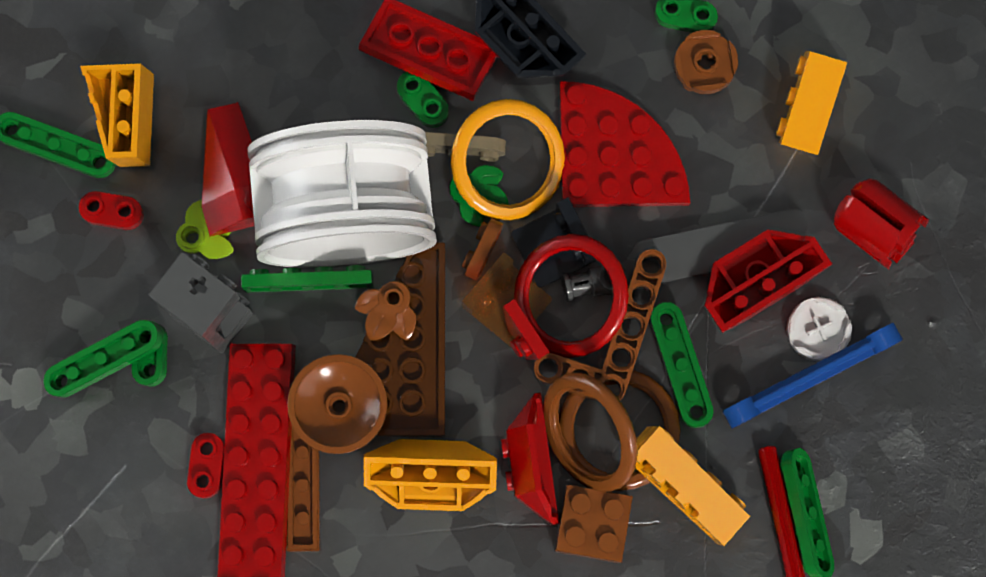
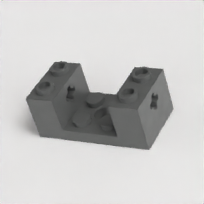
(202, 301)

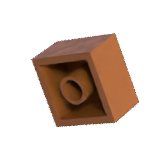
(593, 524)

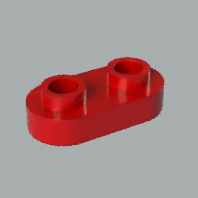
(110, 210)
(207, 465)

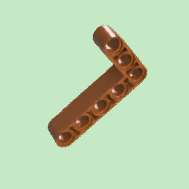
(620, 341)

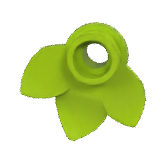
(210, 247)

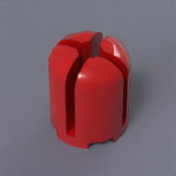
(878, 221)

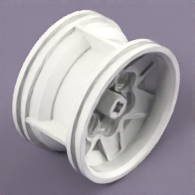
(341, 194)

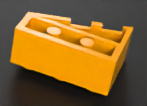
(123, 110)

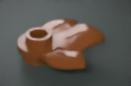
(386, 316)

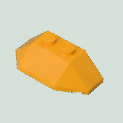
(430, 474)

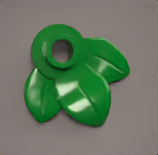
(485, 181)

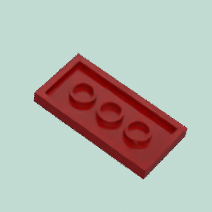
(428, 48)

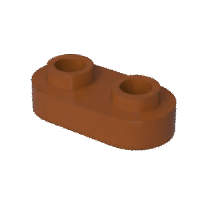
(488, 236)

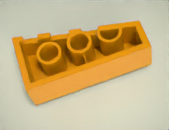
(688, 486)

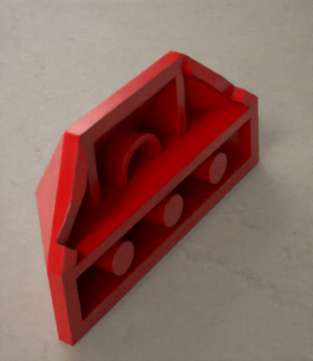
(761, 275)
(530, 461)

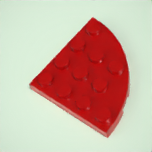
(616, 152)

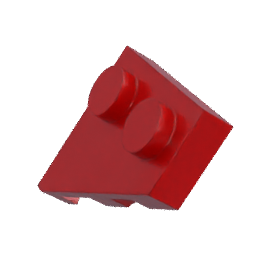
(525, 338)

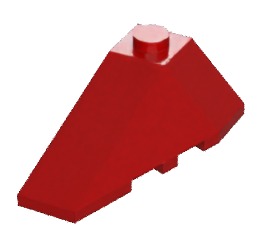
(226, 172)

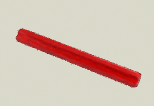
(781, 512)

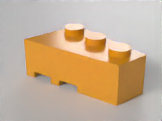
(811, 102)

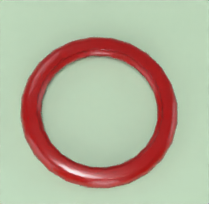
(619, 286)

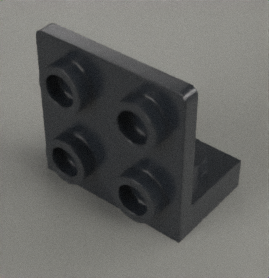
(556, 223)

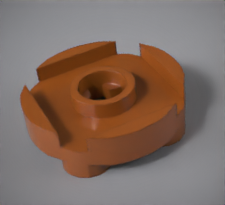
(716, 48)

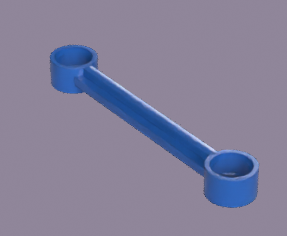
(812, 375)

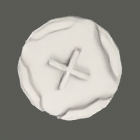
(818, 328)

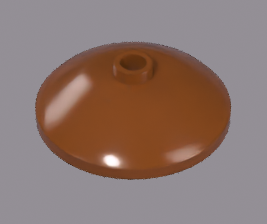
(324, 384)

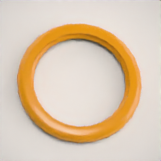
(459, 154)

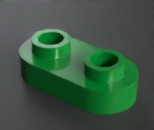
(686, 16)
(421, 98)
(158, 359)

